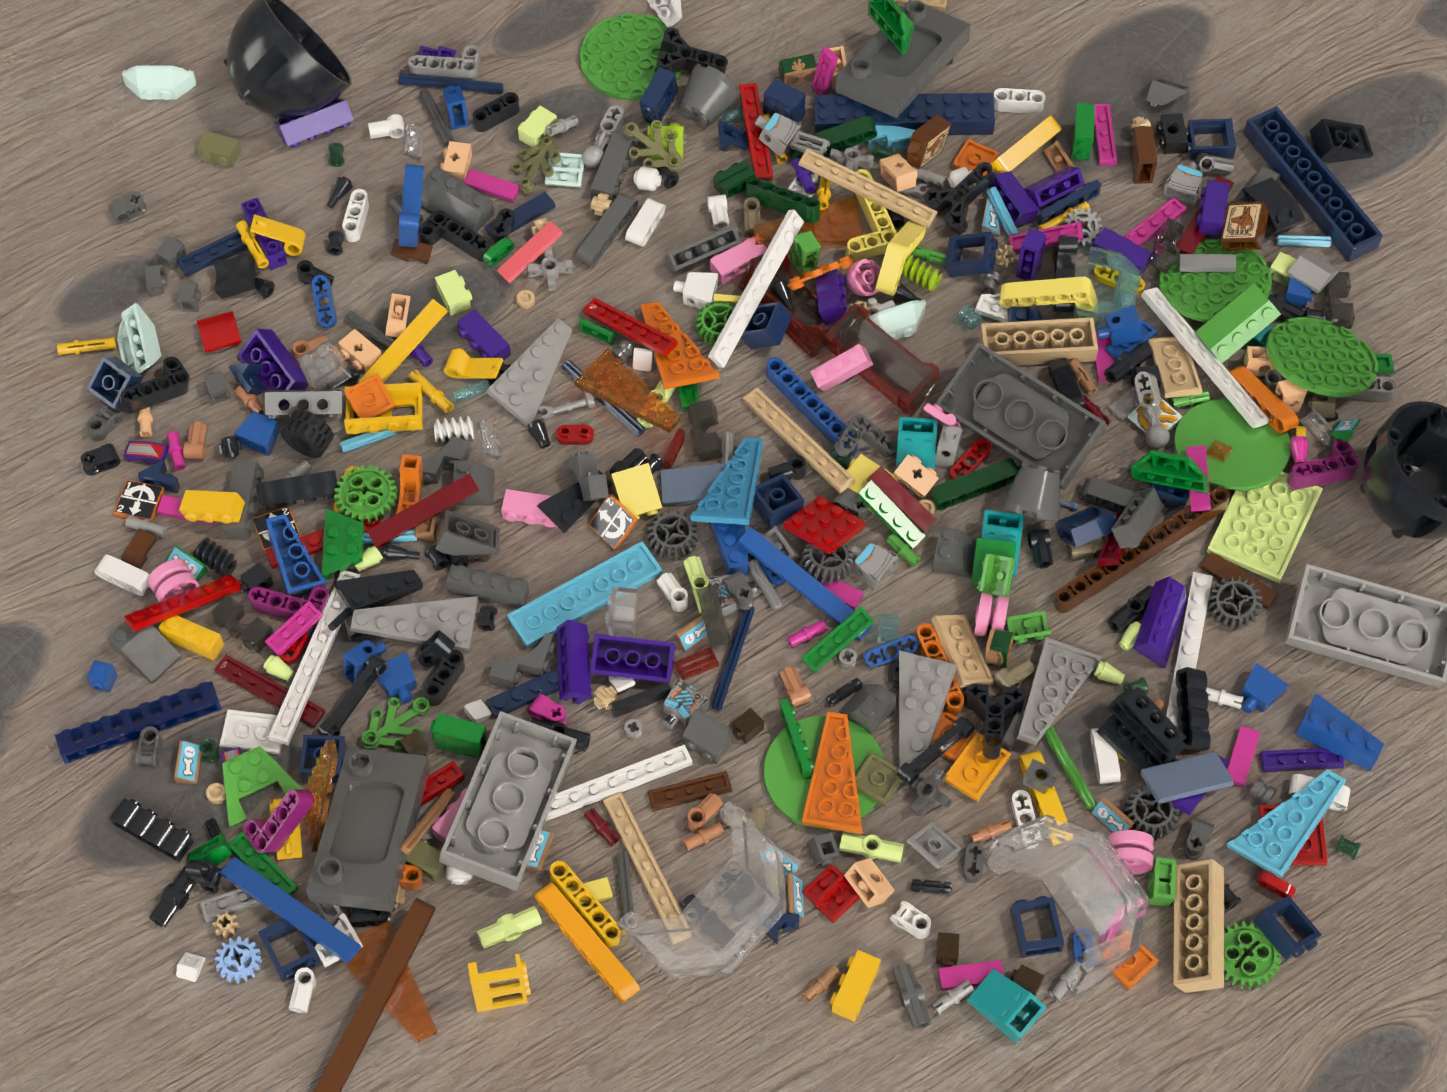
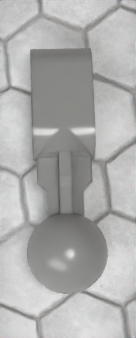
(611, 122)
(1157, 434)

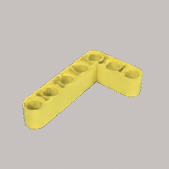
(879, 233)
(896, 253)
(1050, 291)

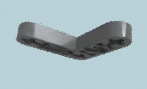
(859, 432)

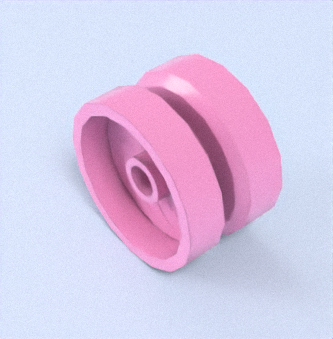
(171, 579)
(989, 615)
(1134, 849)

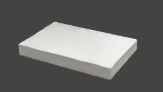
(249, 731)

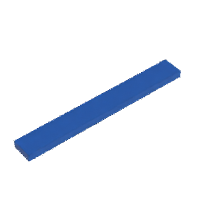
(797, 577)
(291, 910)

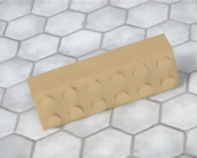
(1042, 340)
(1199, 926)

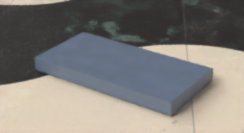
(688, 484)
(1187, 777)

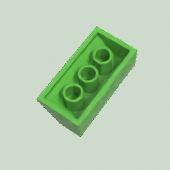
(1238, 322)

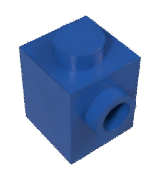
(1298, 293)
(102, 676)

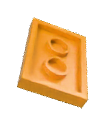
(973, 771)

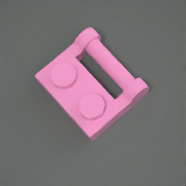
(936, 412)

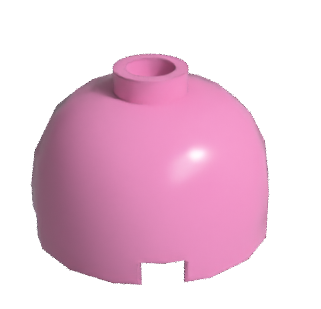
(863, 277)

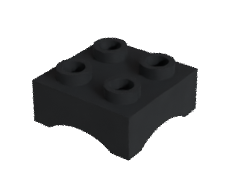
(235, 275)

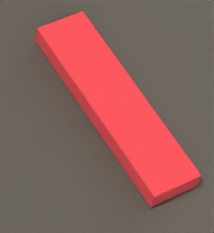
(530, 252)

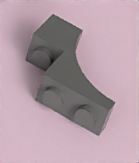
(434, 465)
(591, 482)
(508, 671)

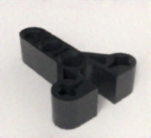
(680, 56)
(960, 208)
(1064, 264)
(993, 713)

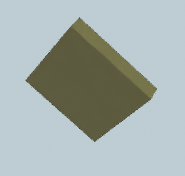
(877, 779)

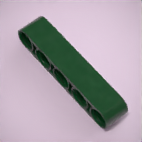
(844, 135)
(783, 199)
(973, 484)

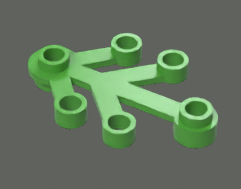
(392, 726)

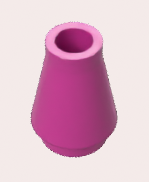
(1299, 448)

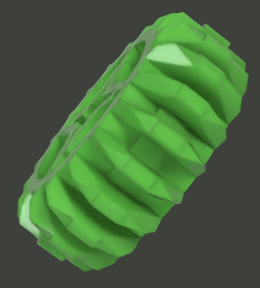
(717, 316)

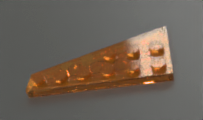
(836, 225)
(624, 389)
(319, 784)
(406, 1001)

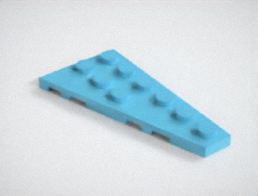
(1284, 830)

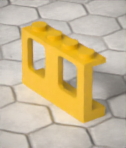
(403, 396)
(484, 992)

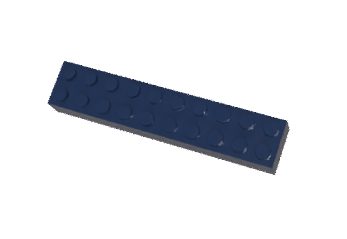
(966, 111)
(1313, 184)

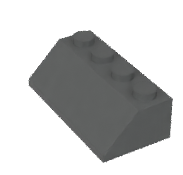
(456, 199)

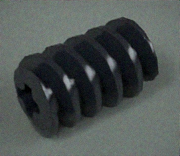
(215, 557)

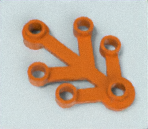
(796, 282)

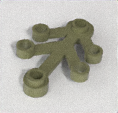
(545, 146)
(655, 148)

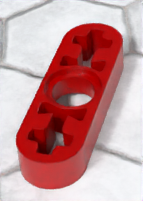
(971, 453)

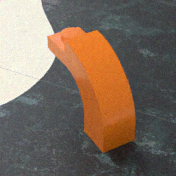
(410, 481)

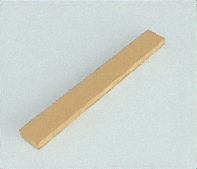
(867, 188)
(799, 440)
(641, 856)

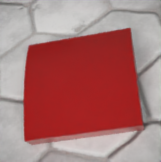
(219, 332)
(831, 893)

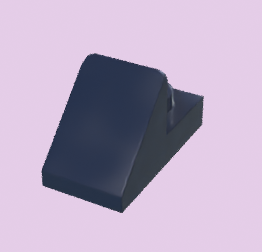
(732, 135)
(1017, 314)
(246, 376)
(157, 476)
(1174, 496)
(787, 923)

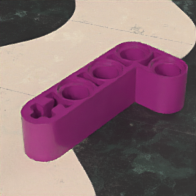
(1337, 467)
(264, 599)
(272, 833)

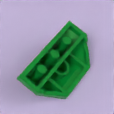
(892, 22)
(1170, 471)

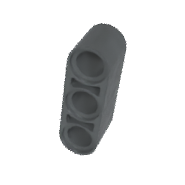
(1106, 495)

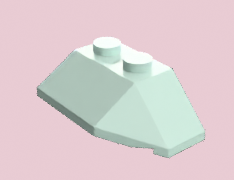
(159, 81)
(900, 320)
(137, 339)

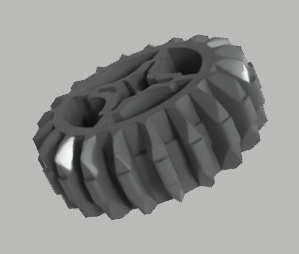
(675, 542)
(828, 566)
(1243, 600)
(1162, 823)

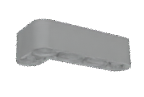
(447, 67)

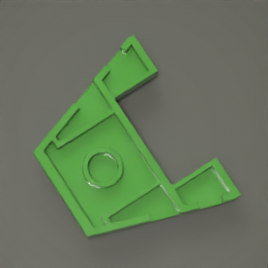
(248, 775)

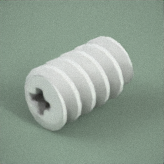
(453, 429)

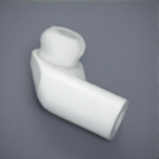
(877, 307)

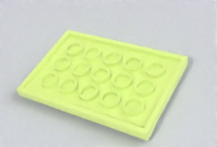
(1264, 527)

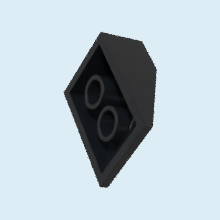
(1340, 141)
(1282, 208)

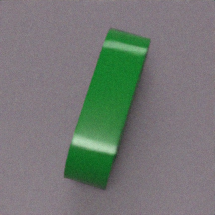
(498, 251)

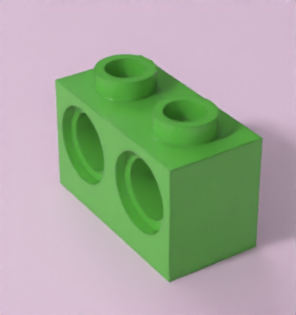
(805, 252)
(1162, 882)

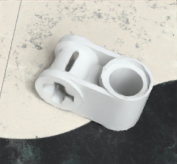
(908, 917)

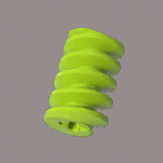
(921, 274)

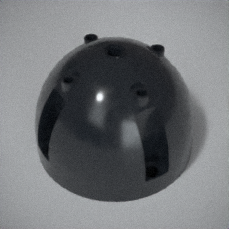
(282, 62)
(1409, 471)

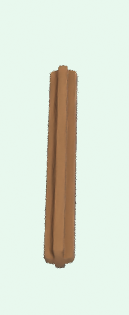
(427, 821)

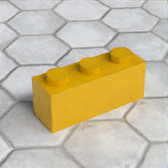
(212, 506)
(192, 637)
(855, 985)

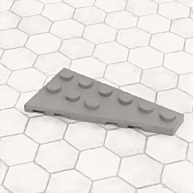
(527, 379)
(420, 621)
(1056, 680)
(922, 696)

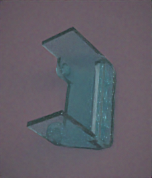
(1126, 286)

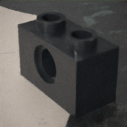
(1172, 133)

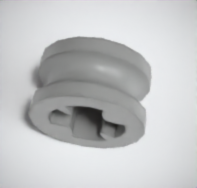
(847, 651)
(633, 722)

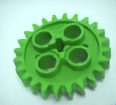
(366, 493)
(1262, 967)

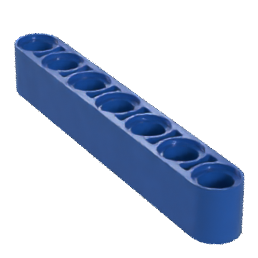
(807, 399)

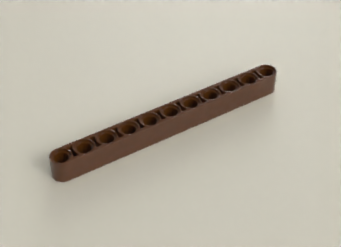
(1137, 556)
(376, 997)

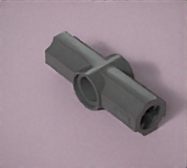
(911, 996)

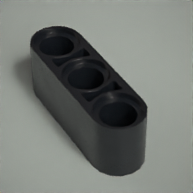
(496, 112)
(441, 686)

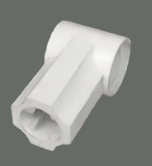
(391, 127)
(718, 208)
(673, 591)
(302, 992)

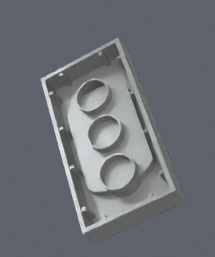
(1370, 625)
(508, 801)

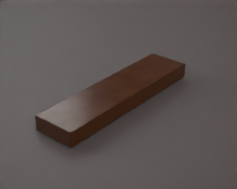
(1224, 569)
(689, 791)

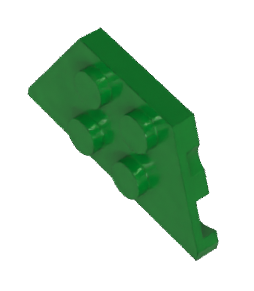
(342, 543)

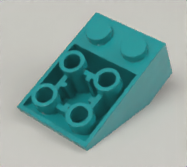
(917, 438)
(1003, 527)
(1006, 1005)

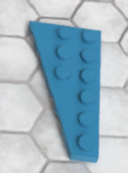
(734, 489)

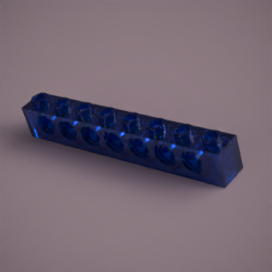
(131, 731)

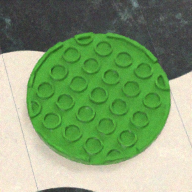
(622, 55)
(1206, 293)
(1321, 357)
(1256, 454)
(783, 775)

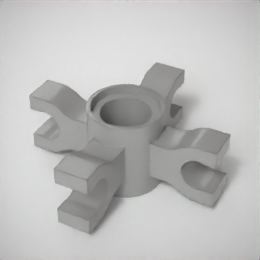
(852, 158)
(550, 274)

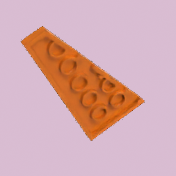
(685, 362)
(833, 787)

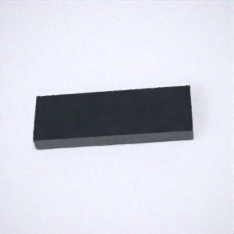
(640, 700)

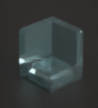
(887, 628)

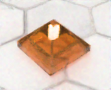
(1219, 450)

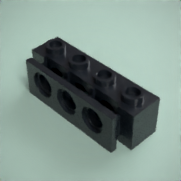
(1146, 726)

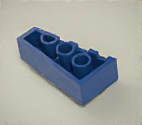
(732, 554)
(294, 563)
(1341, 735)

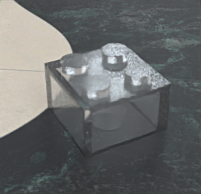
(324, 366)
(621, 612)

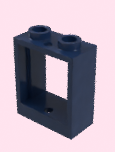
(658, 95)
(1211, 126)
(971, 267)
(1085, 525)
(278, 931)
(1279, 936)
(1042, 946)

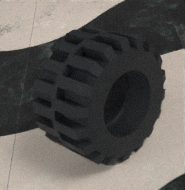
(307, 433)

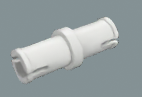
(1222, 697)

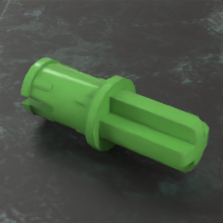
(929, 255)
(1190, 400)
(903, 550)

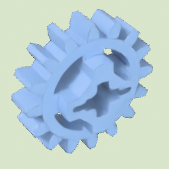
(229, 963)

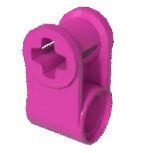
(546, 710)

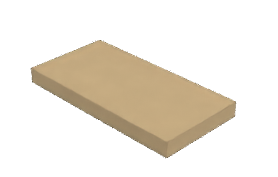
(1175, 368)
(962, 649)

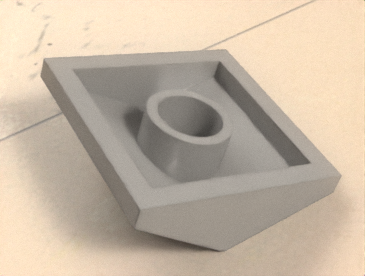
(1312, 272)
(935, 845)

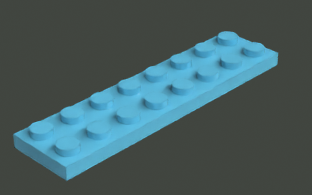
(583, 594)

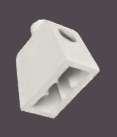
(698, 289)

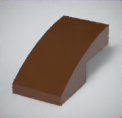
(421, 253)
(138, 548)

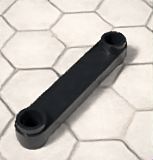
(375, 667)
(910, 772)

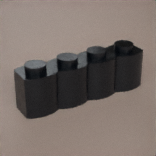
(297, 488)
(1193, 706)
(152, 830)

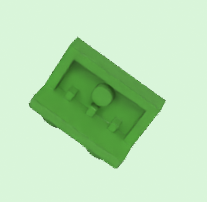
(996, 575)
(1028, 626)

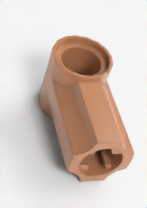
(301, 347)
(195, 446)
(795, 690)
(704, 812)

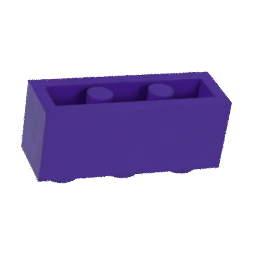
(1055, 186)
(1016, 199)
(1212, 208)
(1112, 241)
(1031, 255)
(831, 296)
(482, 336)

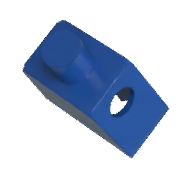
(455, 100)
(1121, 327)
(258, 433)
(355, 659)
(398, 678)
(1262, 690)

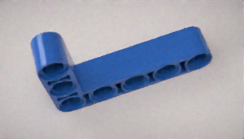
(411, 206)

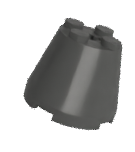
(707, 95)
(1034, 493)

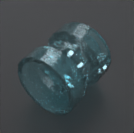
(970, 316)

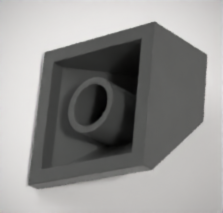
(1164, 91)

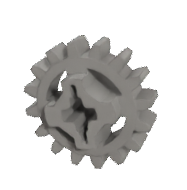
(1088, 231)

